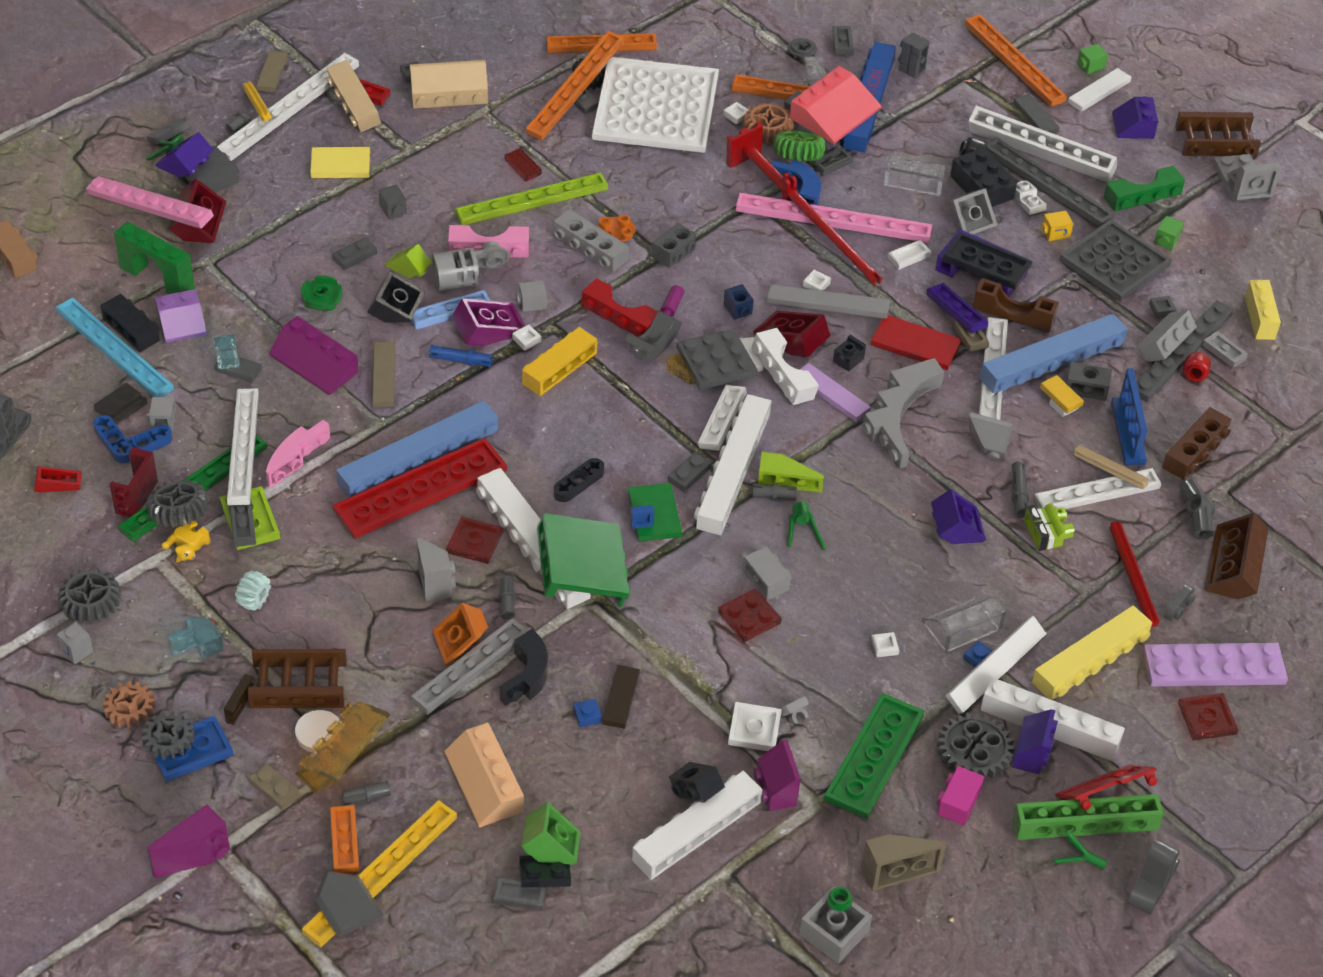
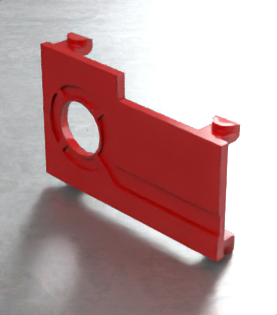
(1128, 773)

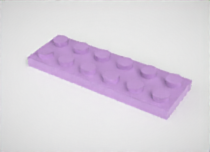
(1214, 664)

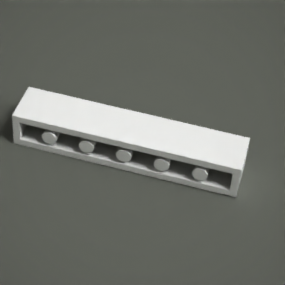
(1073, 726)
(696, 825)

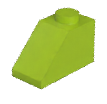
(410, 262)

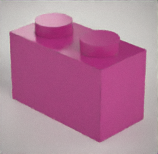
(960, 795)

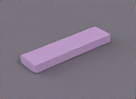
(838, 395)

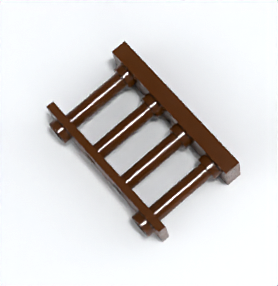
(1217, 122)
(298, 697)

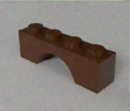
(993, 300)

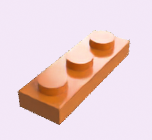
(344, 839)

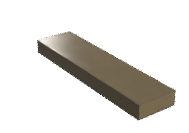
(384, 374)

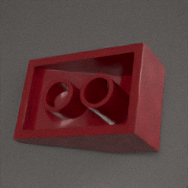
(801, 331)

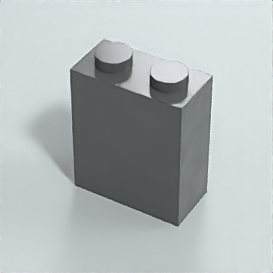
(215, 173)

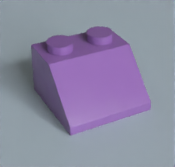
(180, 316)

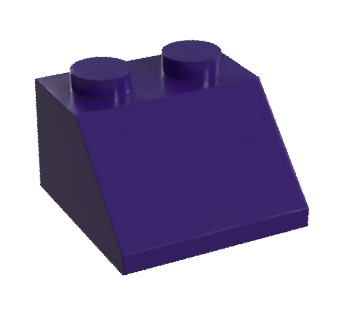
(1136, 118)
(186, 156)
(957, 519)

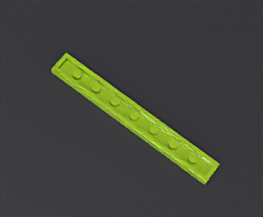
(531, 199)

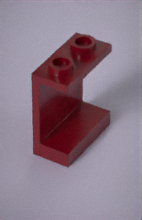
(131, 498)

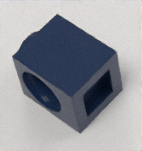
(738, 301)

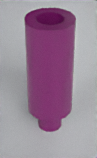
(672, 300)

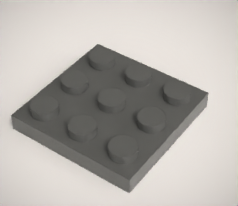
(716, 359)

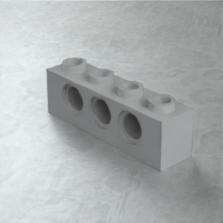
(591, 241)

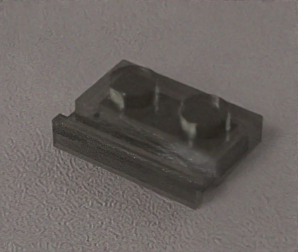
(121, 403)

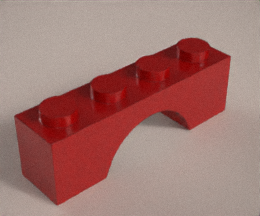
(598, 299)

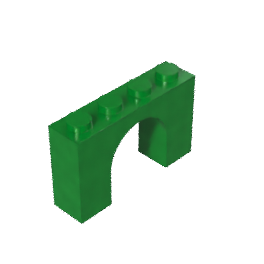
(136, 244)

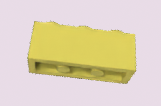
(1262, 309)

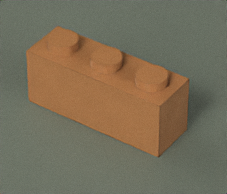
(16, 251)

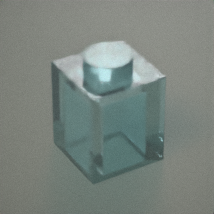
(226, 352)

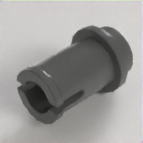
(235, 124)

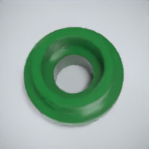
(840, 893)

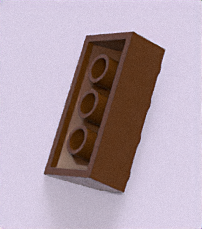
(1237, 557)

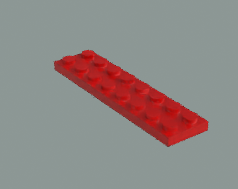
(417, 488)

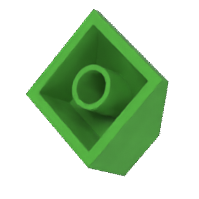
(550, 836)

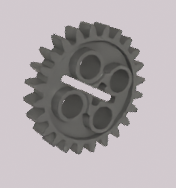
(966, 735)

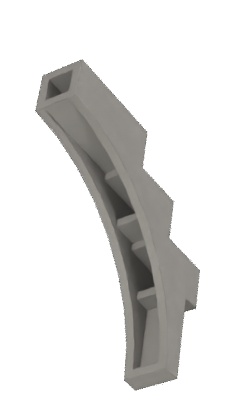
(904, 388)

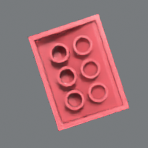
(834, 105)

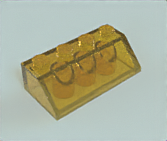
(341, 745)

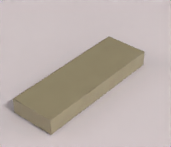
(272, 71)

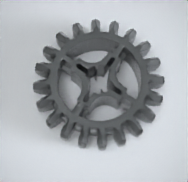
(177, 503)
(89, 595)

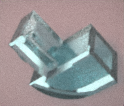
(199, 634)

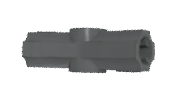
(1200, 507)

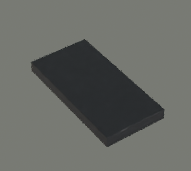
(987, 260)

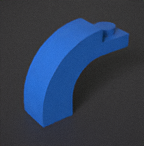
(807, 179)

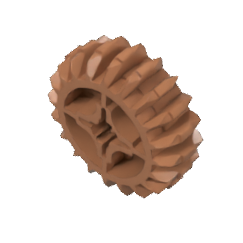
(772, 117)

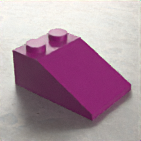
(486, 321)
(190, 844)

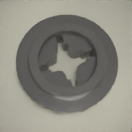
(807, 47)

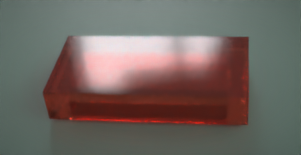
(523, 164)

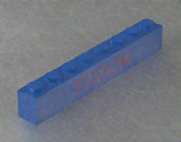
(875, 79)

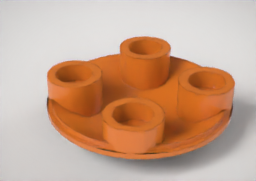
(619, 227)

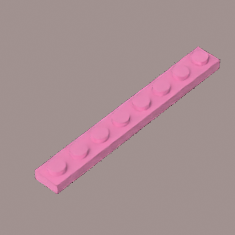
(149, 202)

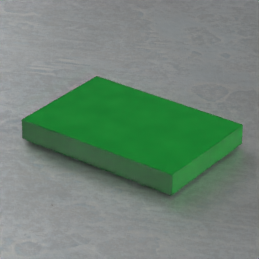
(665, 511)

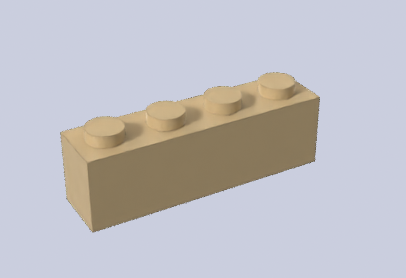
(353, 96)

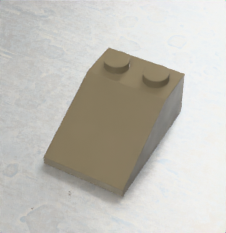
(899, 859)

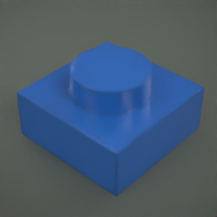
(642, 516)
(976, 653)
(587, 712)

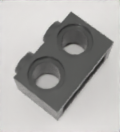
(673, 245)

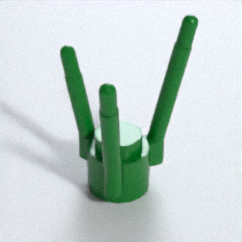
(802, 516)

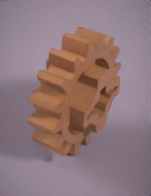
(129, 704)

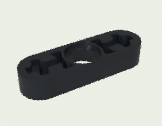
(583, 471)

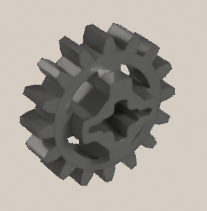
(168, 735)

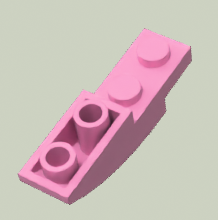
(291, 451)

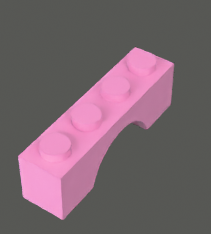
(514, 239)

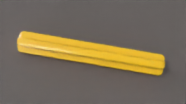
(257, 101)

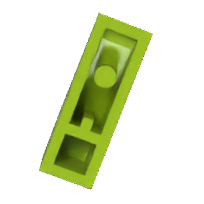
(788, 472)

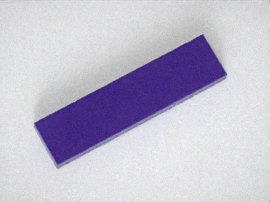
(957, 308)

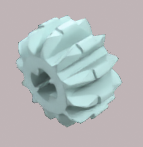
(252, 590)

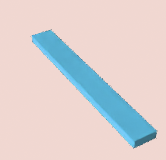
(114, 348)

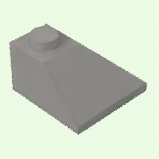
(974, 211)
(991, 435)

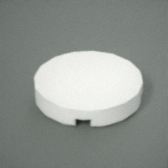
(312, 727)

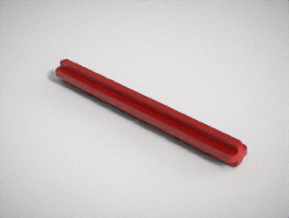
(1134, 573)

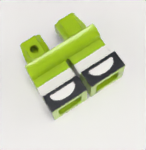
(1046, 526)

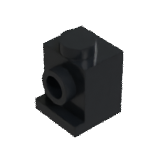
(849, 353)

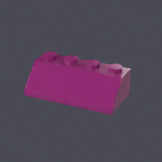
(314, 355)

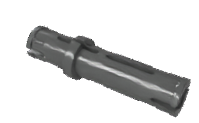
(1020, 495)

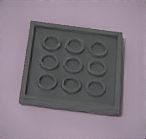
(1115, 260)

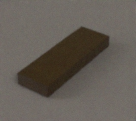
(621, 696)

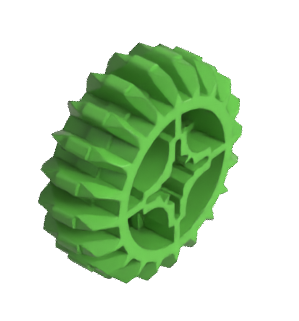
(799, 145)

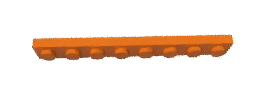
(1015, 60)
(574, 85)

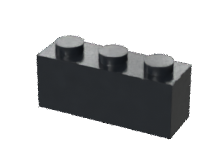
(130, 322)

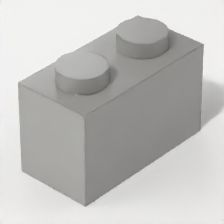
(767, 573)

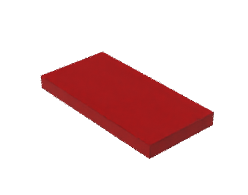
(916, 341)

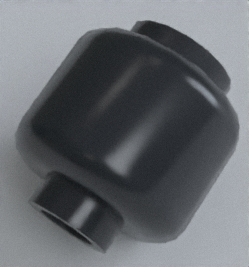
(971, 145)

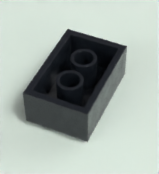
(981, 171)

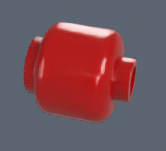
(1196, 367)

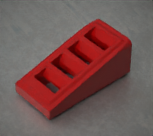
(49, 479)

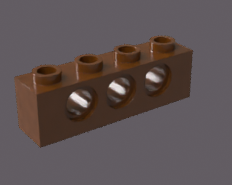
(1197, 443)

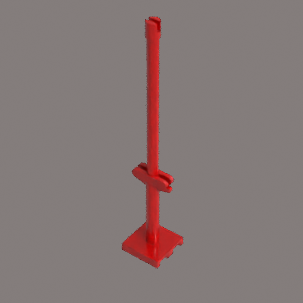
(749, 146)

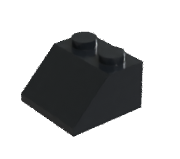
(396, 300)

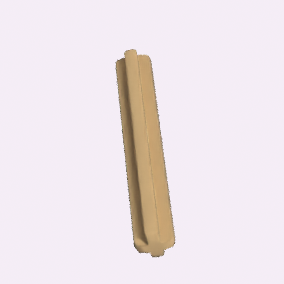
(1111, 467)

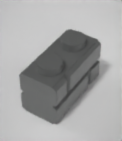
(913, 55)

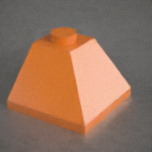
(459, 631)

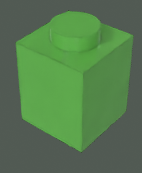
(1092, 59)
(1168, 233)

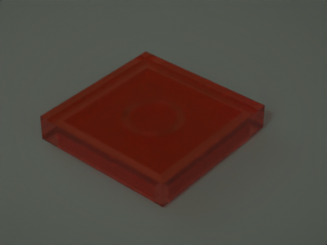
(474, 540)
(1208, 716)

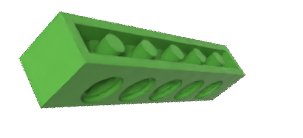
(1103, 817)

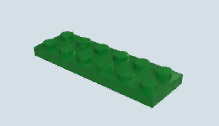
(874, 756)

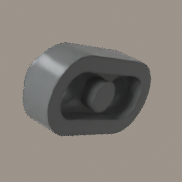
(1177, 605)

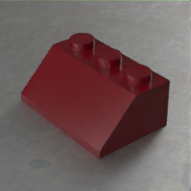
(202, 196)

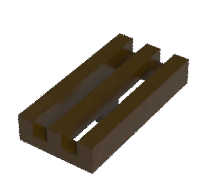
(238, 700)

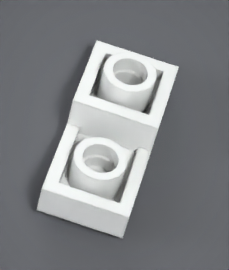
(1027, 197)

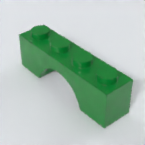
(1124, 194)

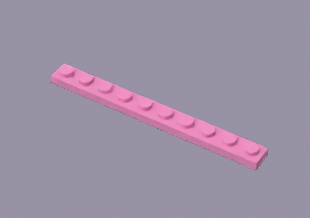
(836, 218)

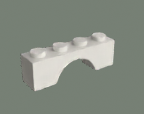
(796, 384)

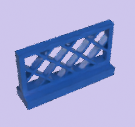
(1130, 421)

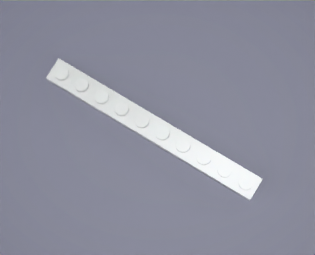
(281, 111)

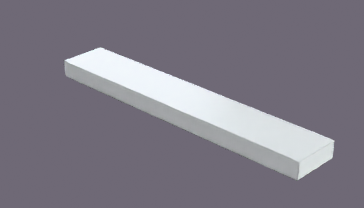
(1094, 491)
(995, 664)

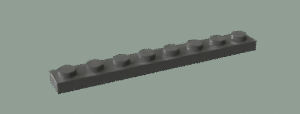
(1049, 182)
(1163, 370)

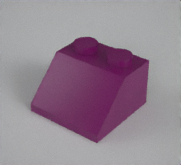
(778, 777)

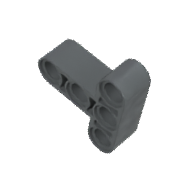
(12, 424)
(1155, 876)

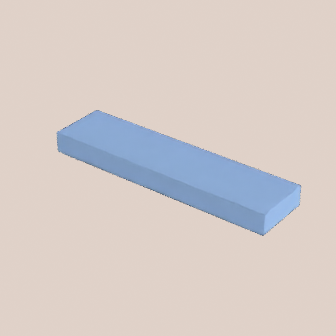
(441, 311)

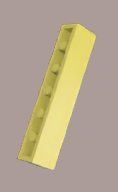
(1092, 653)

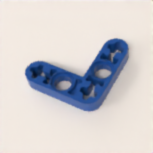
(126, 444)

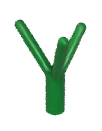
(170, 145)
(1087, 856)

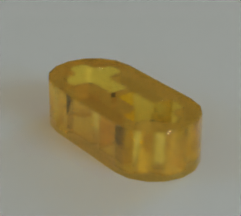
(677, 367)

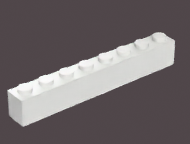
(1043, 144)
(733, 465)
(521, 523)

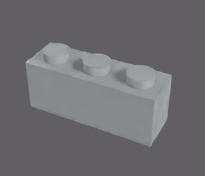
(1167, 336)

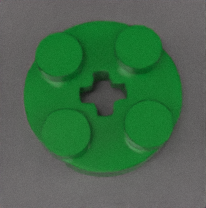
(313, 299)

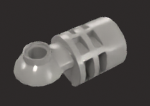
(461, 266)

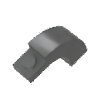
(656, 338)

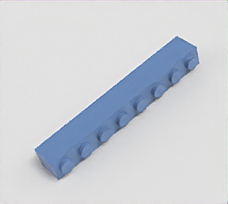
(1052, 353)
(418, 449)

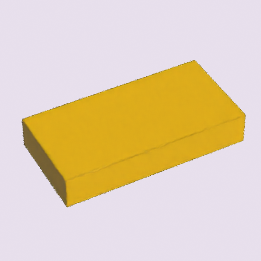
(1061, 394)

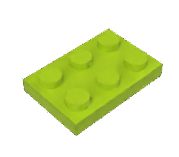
(264, 522)

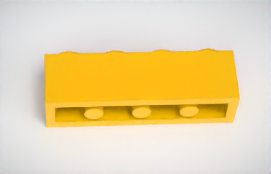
(559, 361)

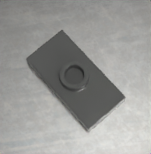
(587, 102)

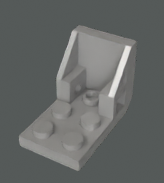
(1246, 179)

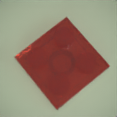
(749, 615)

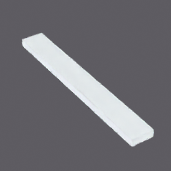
(996, 334)
(243, 447)

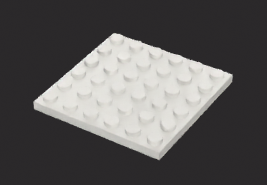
(656, 104)

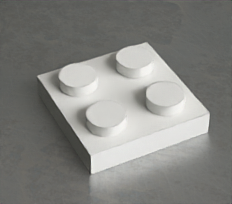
(754, 726)

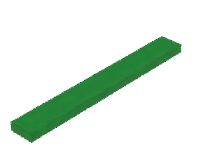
(206, 476)

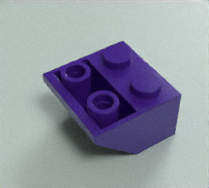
(1035, 741)

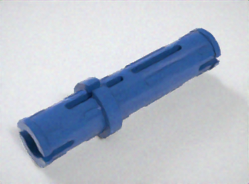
(469, 357)

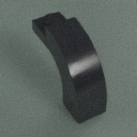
(530, 681)

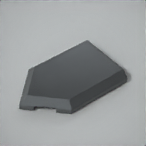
(346, 902)

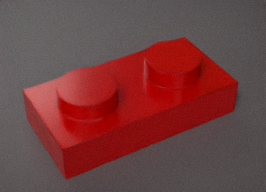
(375, 92)

